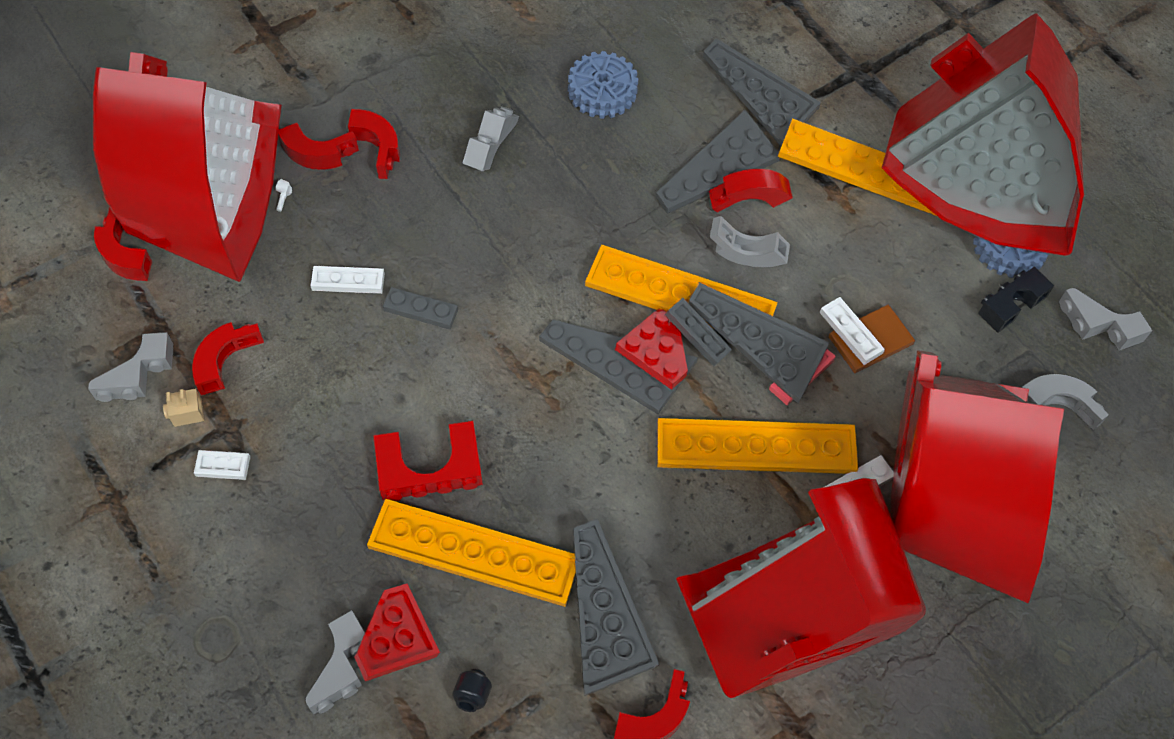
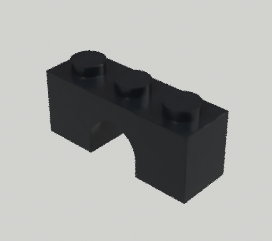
(1027, 287)

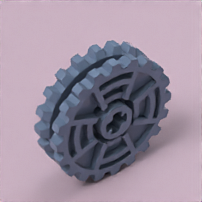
(602, 84)
(1006, 258)

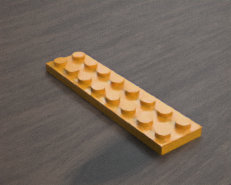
(843, 161)
(656, 283)
(756, 446)
(474, 552)

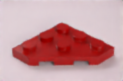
(656, 349)
(395, 636)

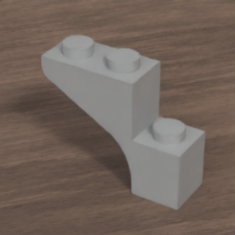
(493, 130)
(1092, 319)
(130, 378)
(338, 676)

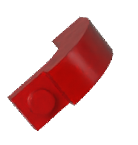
(376, 130)
(313, 153)
(751, 184)
(124, 261)
(216, 349)
(661, 724)

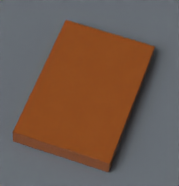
(885, 328)

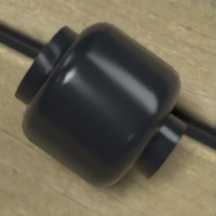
(472, 690)

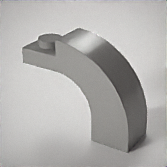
(748, 250)
(1067, 392)

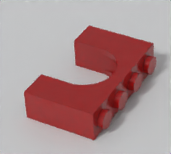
(399, 481)

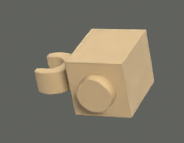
(183, 407)

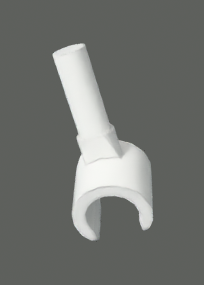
(285, 189)

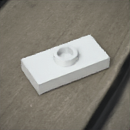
(222, 464)

